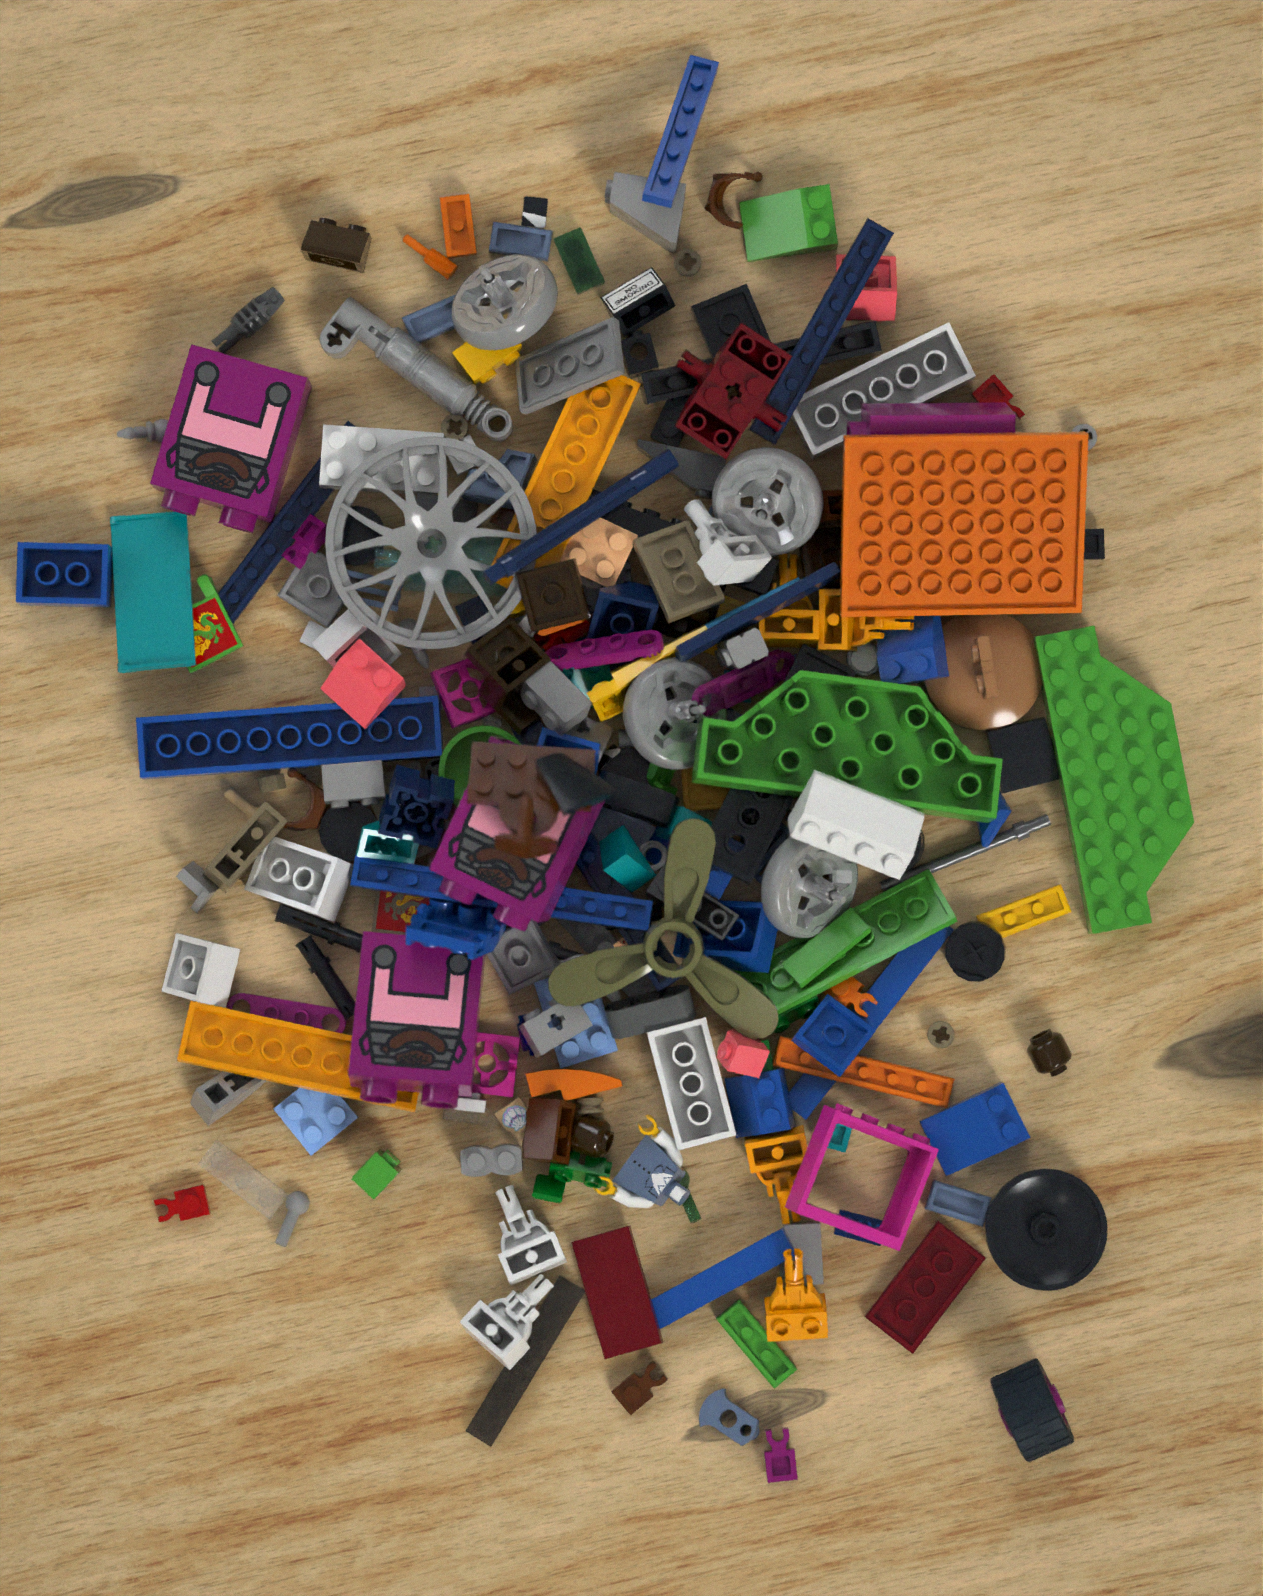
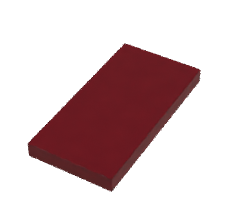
(925, 1287)
(617, 1292)

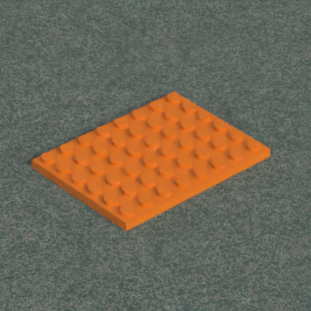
(963, 524)

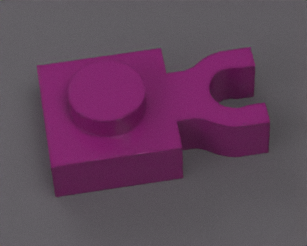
(308, 539)
(780, 1461)

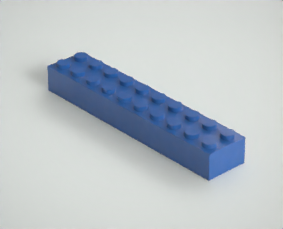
(285, 738)

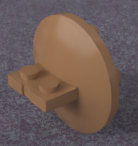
(990, 672)

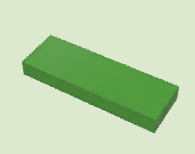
(826, 947)
(753, 1342)

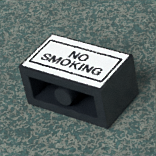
(638, 301)

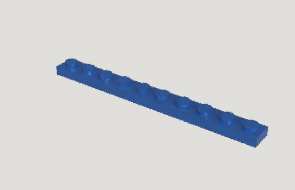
(572, 904)

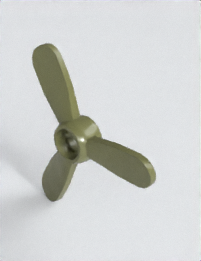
(610, 969)

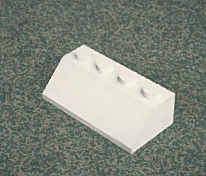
(856, 824)

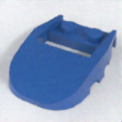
(455, 927)

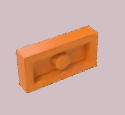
(458, 226)

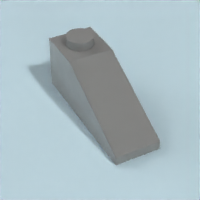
(222, 1095)

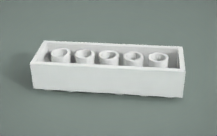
(907, 374)

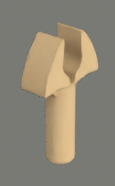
(240, 802)

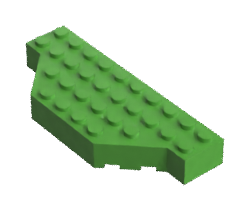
(855, 731)
(1116, 776)

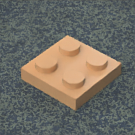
(600, 551)

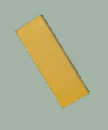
(1027, 911)

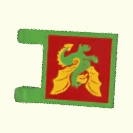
(213, 628)

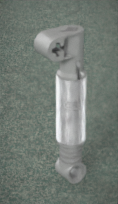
(412, 363)

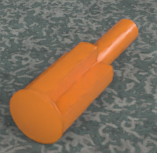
(432, 258)

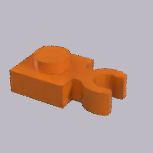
(849, 993)

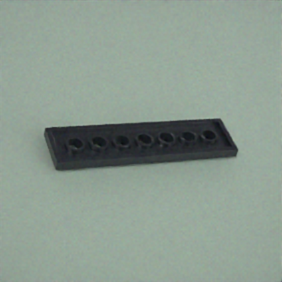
(770, 810)

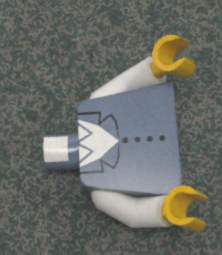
(650, 1172)

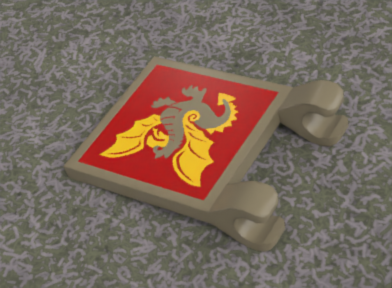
(395, 910)

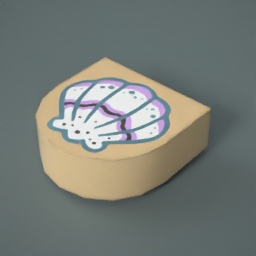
(513, 1116)

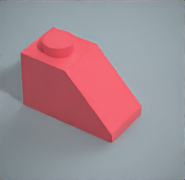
(742, 1054)

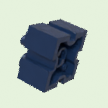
(416, 806)

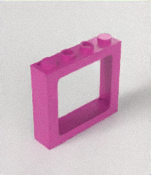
(905, 1195)

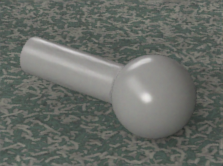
(296, 1204)

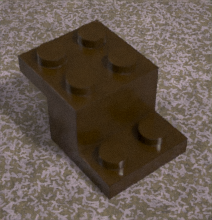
(506, 660)

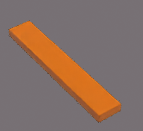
(870, 1074)

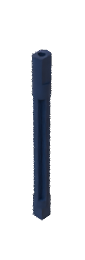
(581, 517)

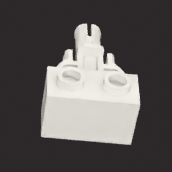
(725, 555)
(528, 1246)
(507, 1322)

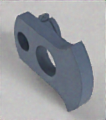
(712, 1411)

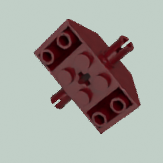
(754, 368)

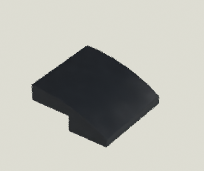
(1025, 754)

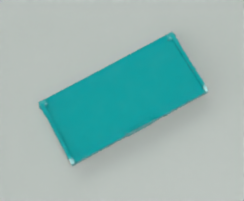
(152, 591)

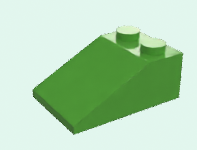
(789, 223)

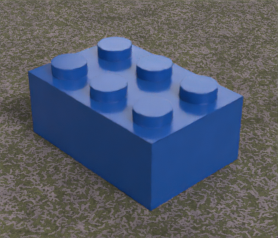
(64, 574)

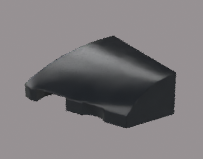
(571, 783)

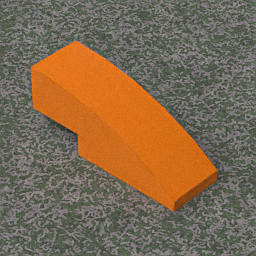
(571, 1082)

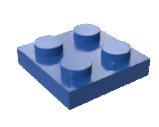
(833, 1035)

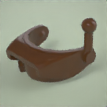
(715, 199)
(314, 814)

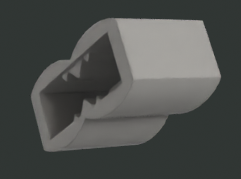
(482, 1160)

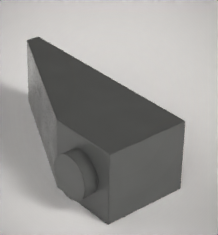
(695, 470)

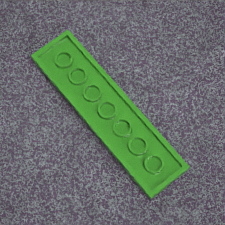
(896, 922)

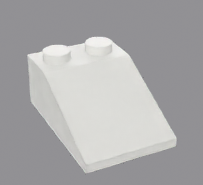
(300, 878)

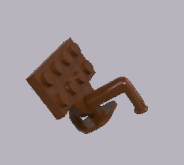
(508, 779)

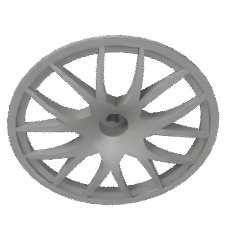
(415, 535)

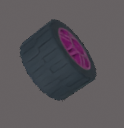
(1032, 1410)

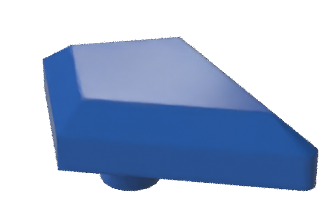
(988, 831)

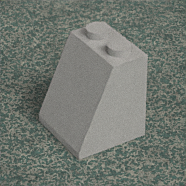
(652, 220)

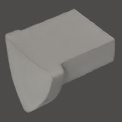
(195, 880)

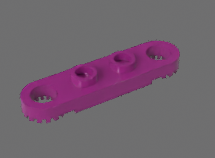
(606, 650)
(743, 682)
(288, 1010)

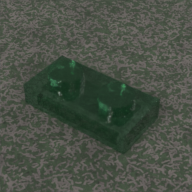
(579, 261)

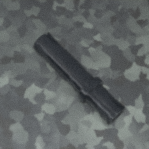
(287, 914)
(327, 976)

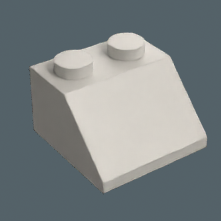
(344, 633)
(200, 970)

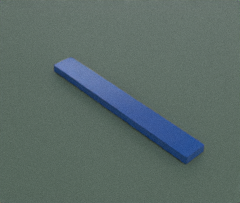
(888, 991)

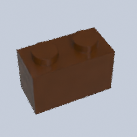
(548, 1131)

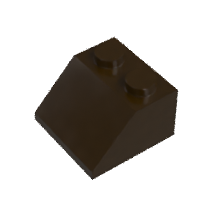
(336, 245)

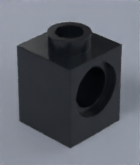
(635, 366)

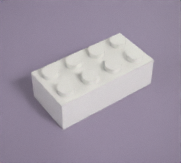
(349, 446)
(691, 1083)

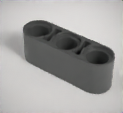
(650, 1011)

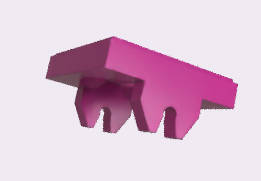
(455, 716)
(506, 1086)

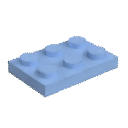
(587, 1044)

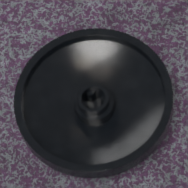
(1046, 1229)

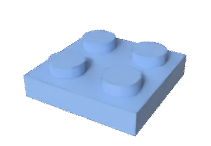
(315, 1117)

